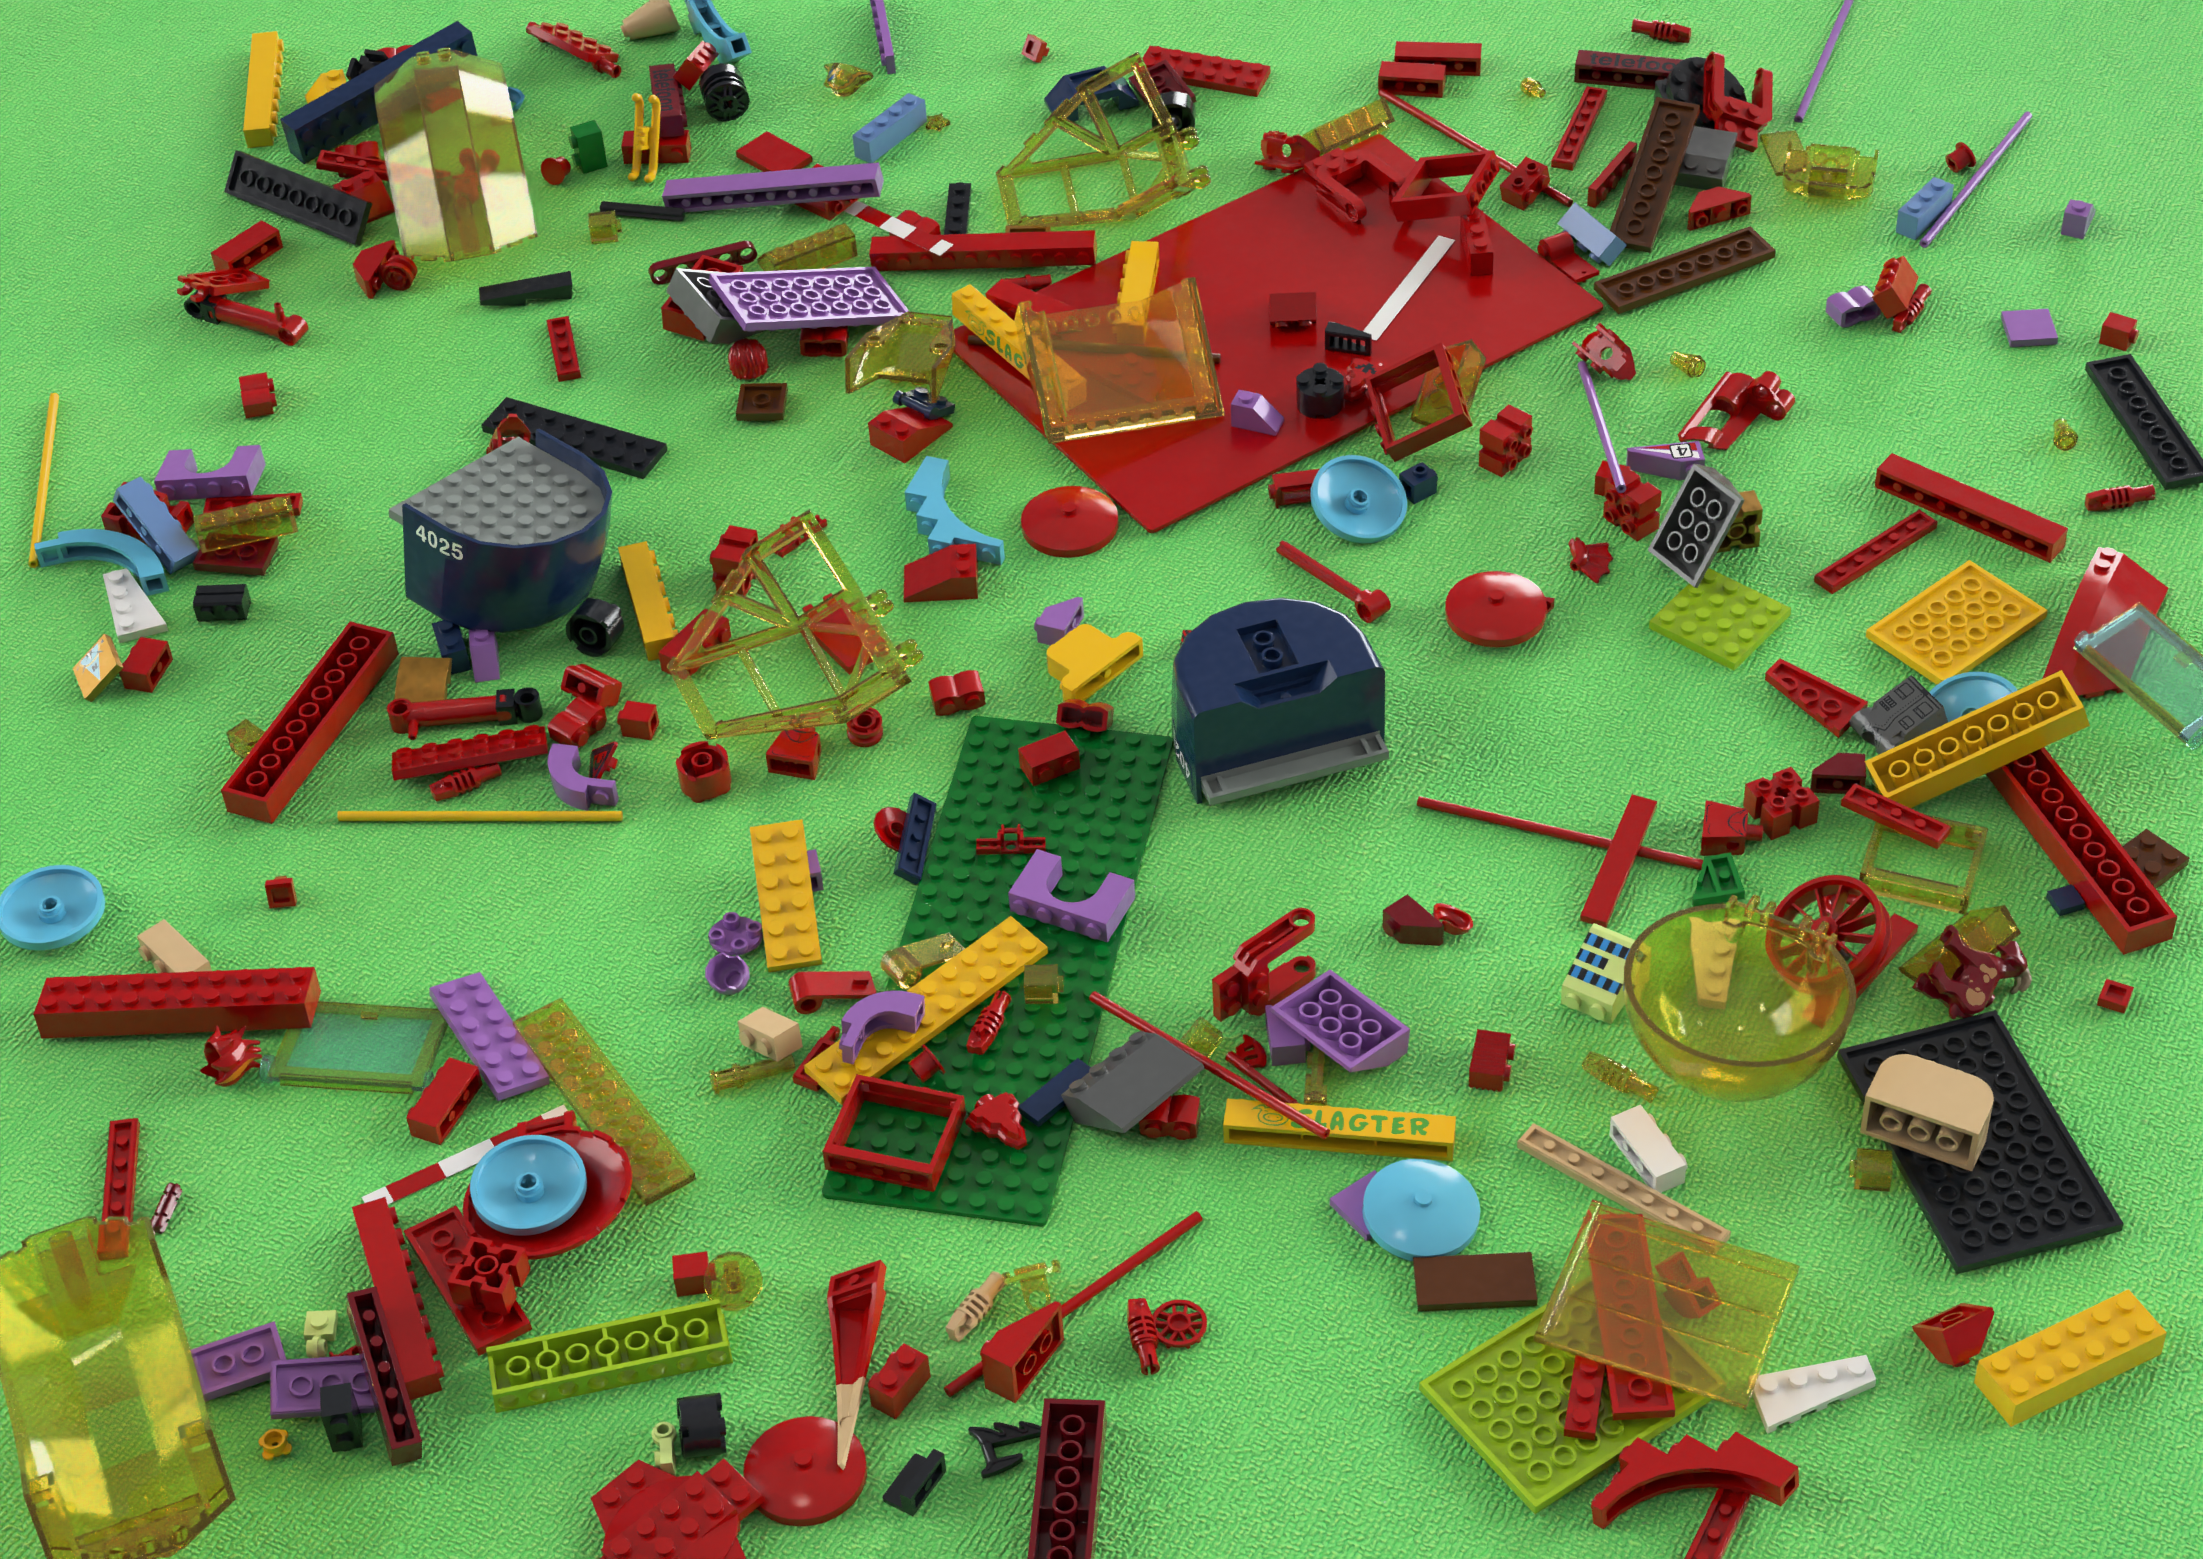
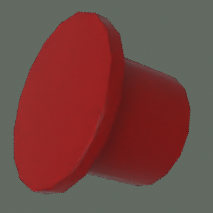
(1960, 158)
(555, 169)
(925, 1065)

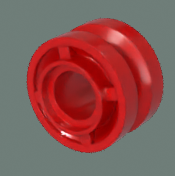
(399, 272)
(865, 728)

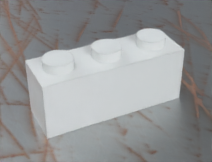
(1648, 1149)

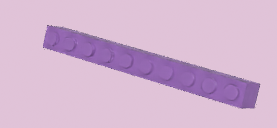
(774, 187)

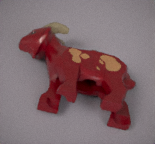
(1975, 977)

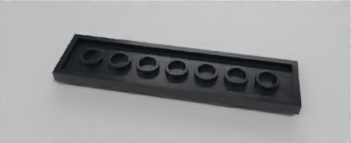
(298, 197)
(2147, 421)
(600, 443)

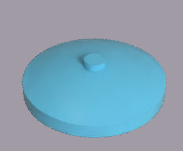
(1358, 499)
(1970, 692)
(51, 907)
(528, 1185)
(1421, 1209)

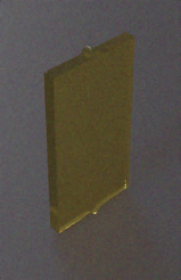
(1776, 148)

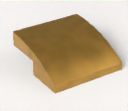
(423, 678)

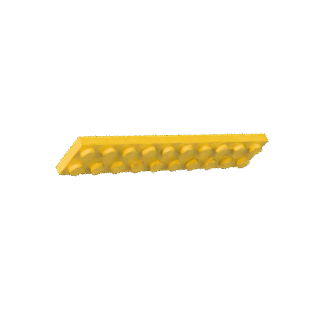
(948, 996)

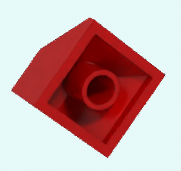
(1956, 1333)

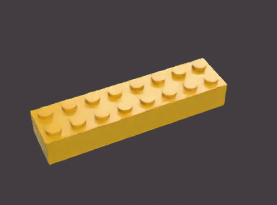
(1979, 742)

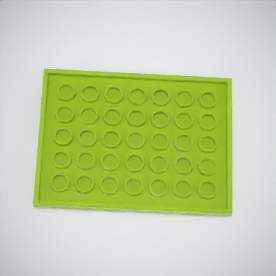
(1513, 1409)

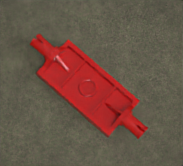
(577, 45)

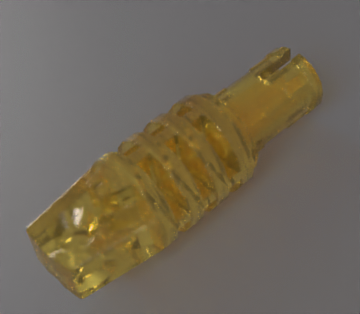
(1618, 1076)

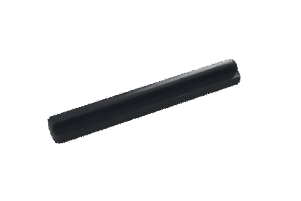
(644, 211)

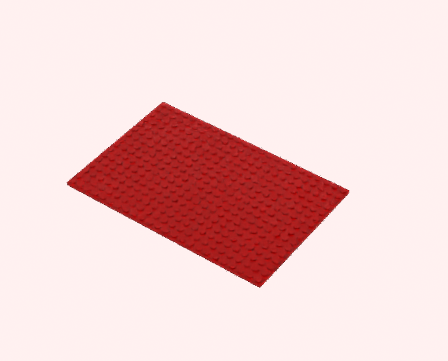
(1296, 243)

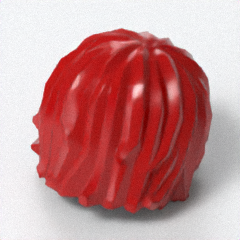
(748, 359)

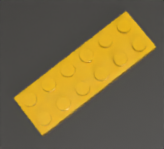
(785, 896)

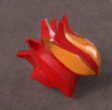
(230, 1056)

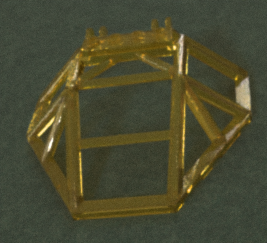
(1170, 145)
(849, 703)

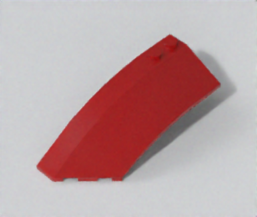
(2106, 590)

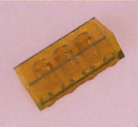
(1351, 126)
(812, 252)
(1433, 398)
(245, 523)
(1978, 928)

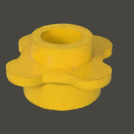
(274, 1437)

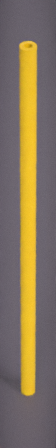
(44, 478)
(480, 816)

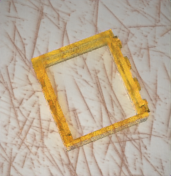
(1922, 890)

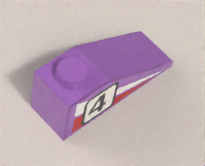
(1666, 460)

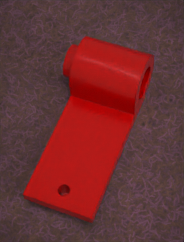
(1560, 253)
(811, 988)

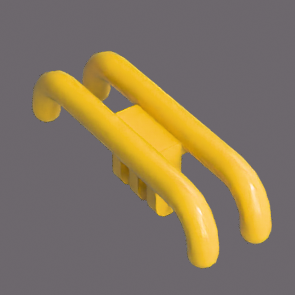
(645, 137)

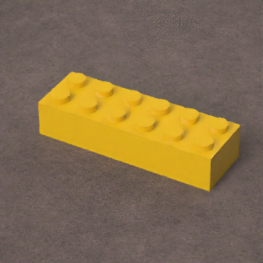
(2069, 1357)

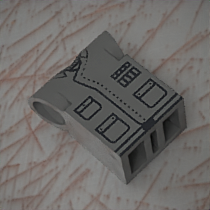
(1899, 716)

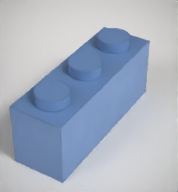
(1924, 208)
(1591, 235)

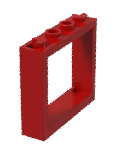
(1410, 203)
(1402, 372)
(885, 1167)

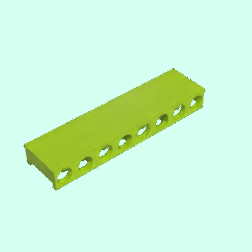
(608, 1355)

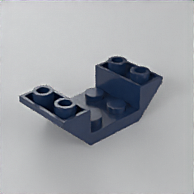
(1065, 88)

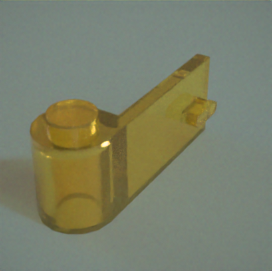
(907, 962)

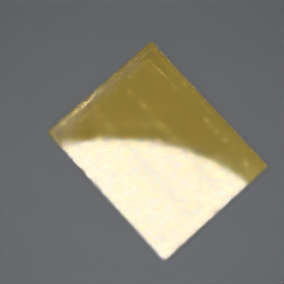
(1667, 1304)

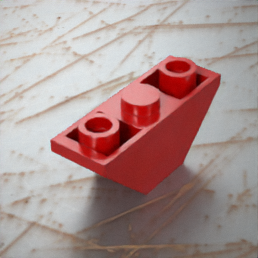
(1717, 206)
(369, 266)

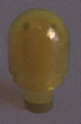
(1532, 88)

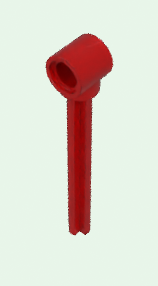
(1367, 603)

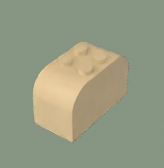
(1929, 1109)

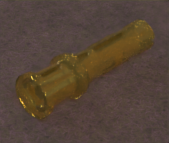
(739, 1075)

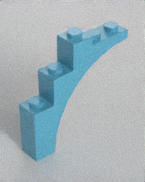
(707, 21)
(935, 519)

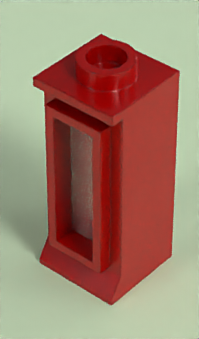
(1291, 487)

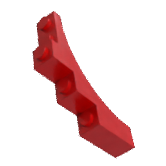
(1691, 1464)

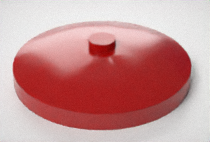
(1069, 521)
(1495, 609)
(799, 1472)

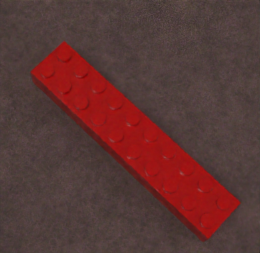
(309, 722)
(2085, 851)
(177, 1002)

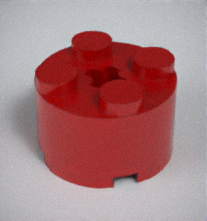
(703, 771)

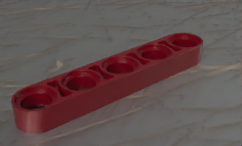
(733, 249)

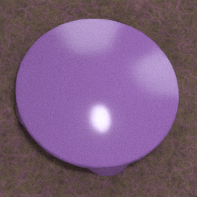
(735, 934)

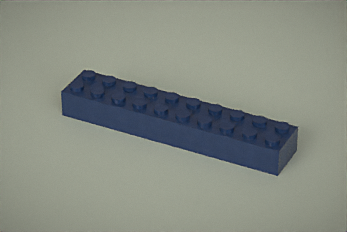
(352, 105)

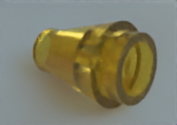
(1690, 364)
(2064, 436)

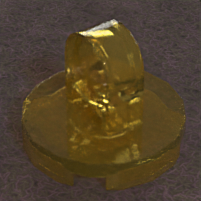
(1033, 1279)
(733, 1280)

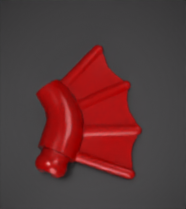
(1590, 558)

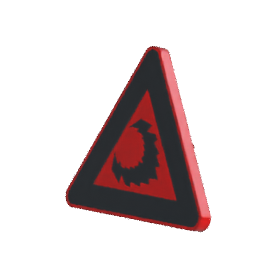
(602, 760)

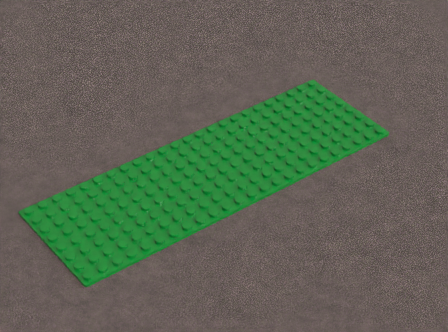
(1097, 826)

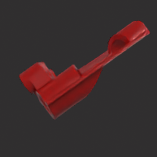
(1744, 401)

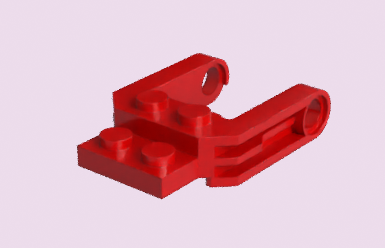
(1734, 114)
(1340, 168)
(1248, 980)

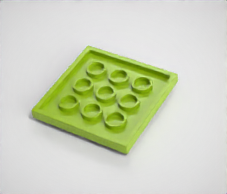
(1720, 619)

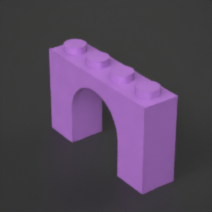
(237, 478)
(1092, 917)

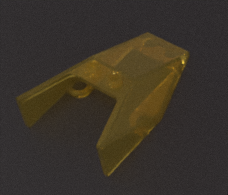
(904, 349)

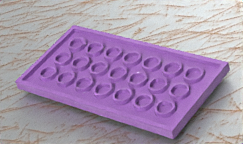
(808, 298)

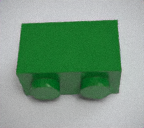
(588, 147)

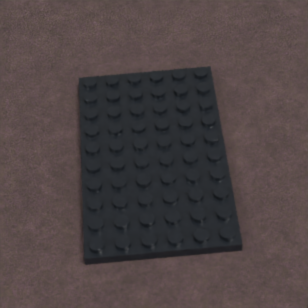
(2030, 1178)

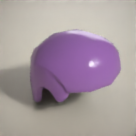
(727, 974)

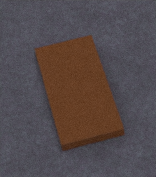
(1474, 1281)

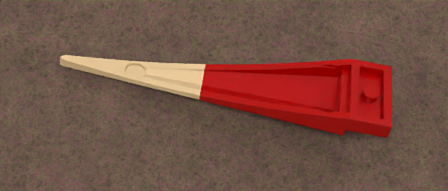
(855, 1311)

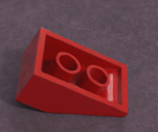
(905, 432)
(943, 575)
(1021, 1351)

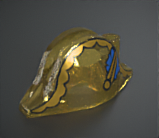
(845, 78)

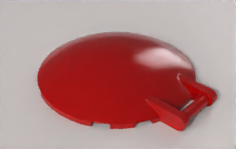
(606, 1192)

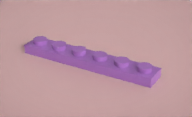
(883, 35)

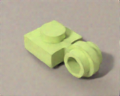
(318, 1329)
(664, 1436)

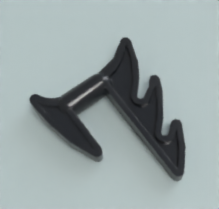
(1007, 1435)

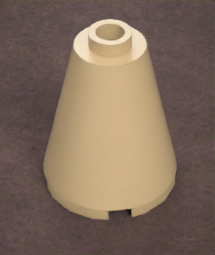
(650, 20)

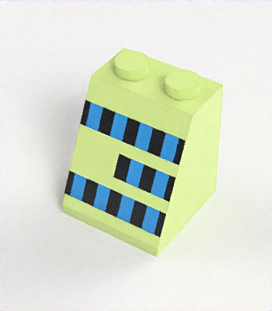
(1597, 975)

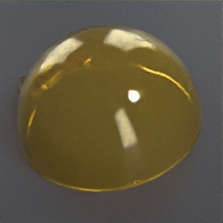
(1738, 999)

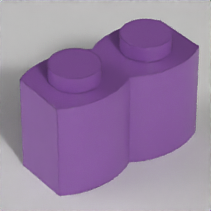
(1852, 306)

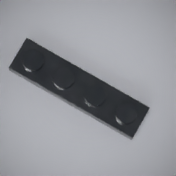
(958, 208)

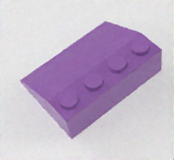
(1344, 1023)

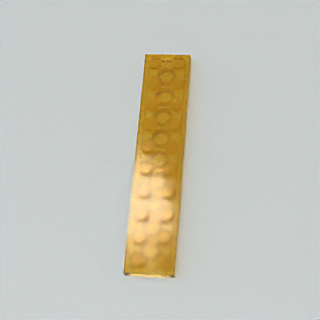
(604, 1099)

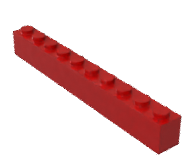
(988, 251)

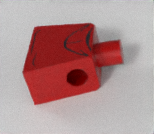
(795, 753)
(1727, 829)

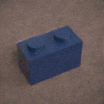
(451, 645)

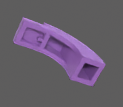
(573, 787)
(876, 1012)

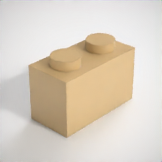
(770, 1034)

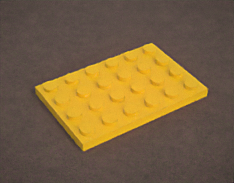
(1956, 623)

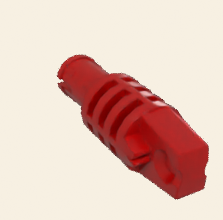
(1663, 30)
(1914, 308)
(2118, 497)
(465, 780)
(988, 1024)
(1143, 1334)

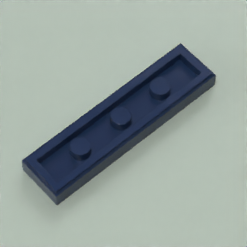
(915, 838)

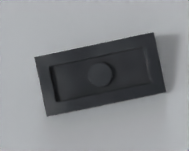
(916, 1482)

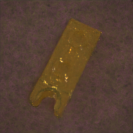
(1315, 1091)

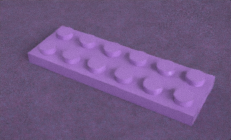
(489, 1036)

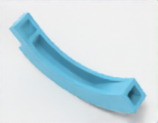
(108, 547)

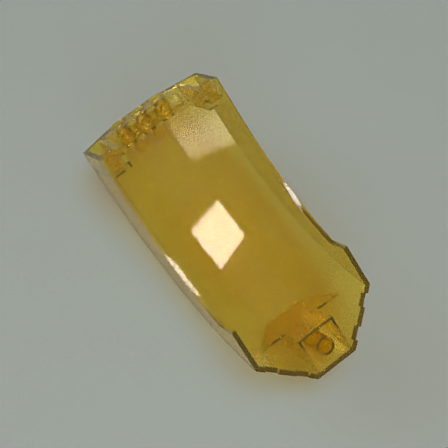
(453, 157)
(106, 1395)

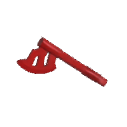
(1247, 1067)

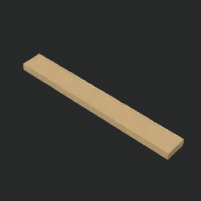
(1615, 1183)

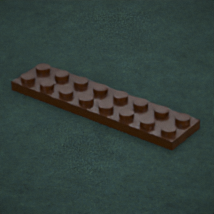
(1654, 173)
(1684, 270)

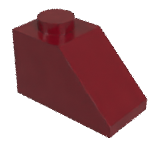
(1839, 774)
(1412, 923)

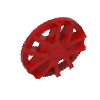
(1180, 1324)

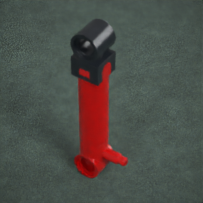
(275, 324)
(502, 707)

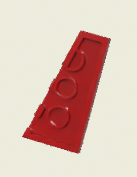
(1815, 696)

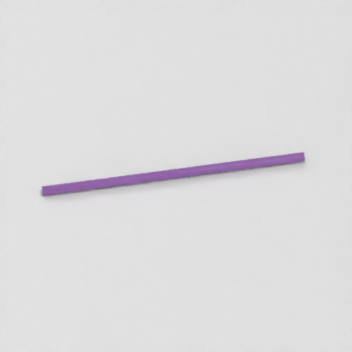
(1823, 61)
(1974, 181)
(1601, 427)

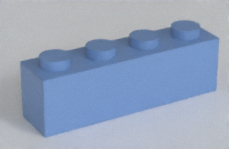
(889, 128)
(155, 524)

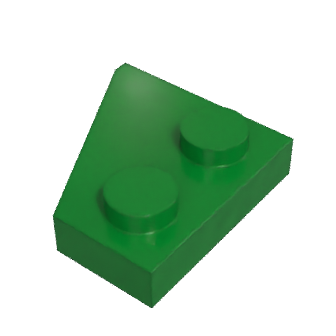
(1718, 881)

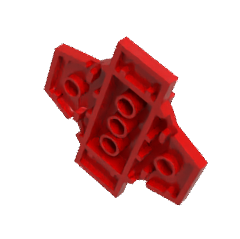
(674, 1517)

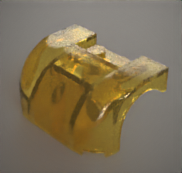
(1829, 172)

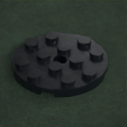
(1687, 82)

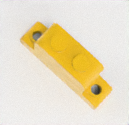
(1090, 659)

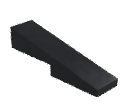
(516, 292)

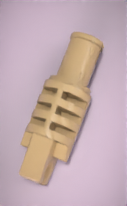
(974, 1307)

